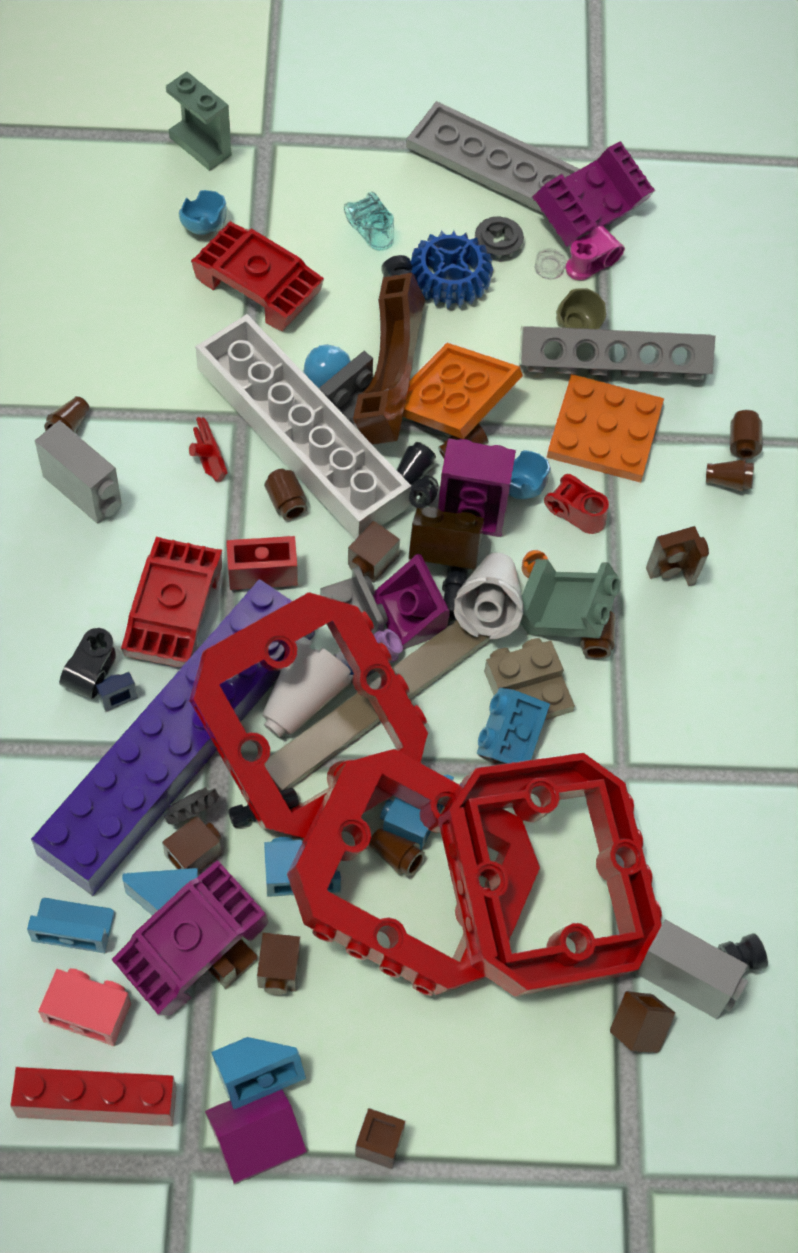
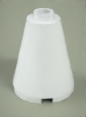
(490, 598)
(304, 688)

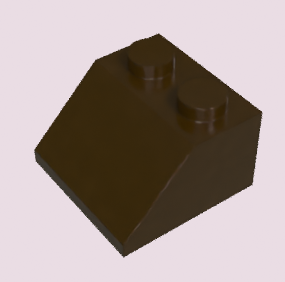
(446, 537)

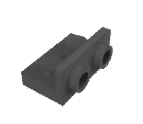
(348, 383)
(358, 592)

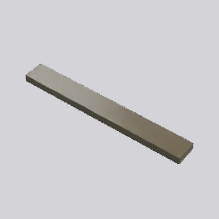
(358, 716)

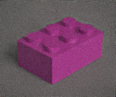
(477, 482)

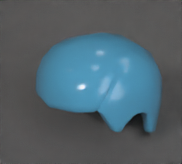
(204, 213)
(324, 363)
(529, 475)

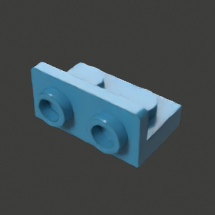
(512, 726)

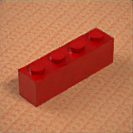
(93, 1096)

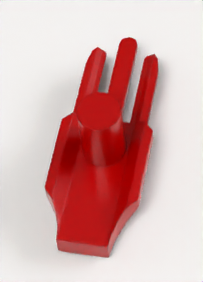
(208, 451)

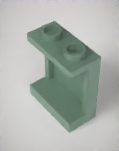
(204, 122)
(568, 601)

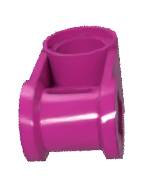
(593, 253)

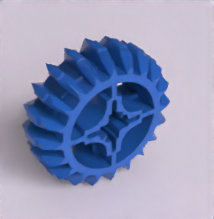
(451, 277)

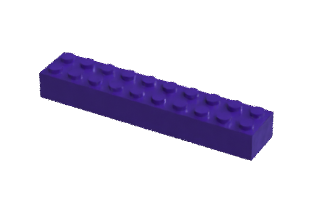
(151, 761)

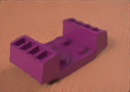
(594, 194)
(189, 938)

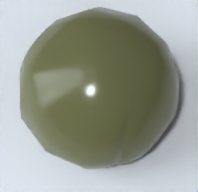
(581, 310)

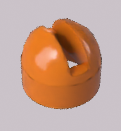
(531, 556)

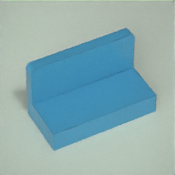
(71, 925)

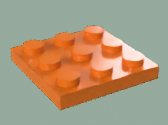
(458, 389)
(605, 428)

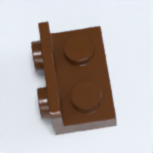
(678, 552)

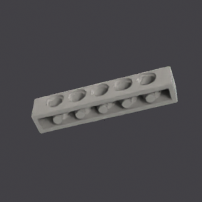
(699, 351)

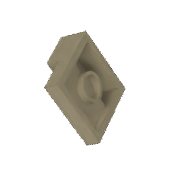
(531, 671)

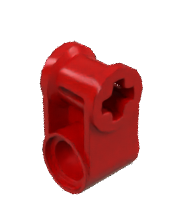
(574, 501)

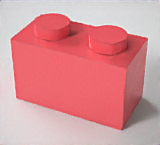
(85, 1006)

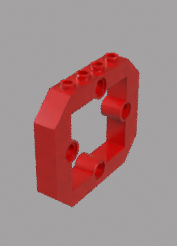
(249, 646)
(615, 832)
(356, 929)

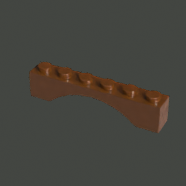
(382, 404)

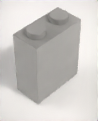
(78, 472)
(693, 970)

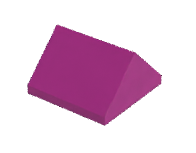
(413, 603)
(256, 1135)

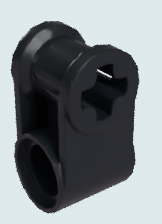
(87, 666)

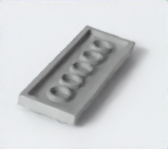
(485, 154)

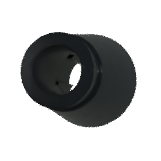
(416, 462)

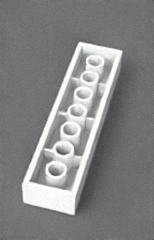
(302, 426)

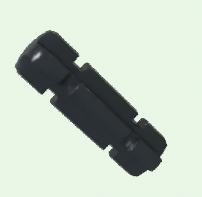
(240, 815)

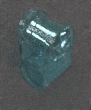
(371, 221)

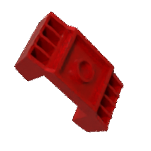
(258, 271)
(171, 602)

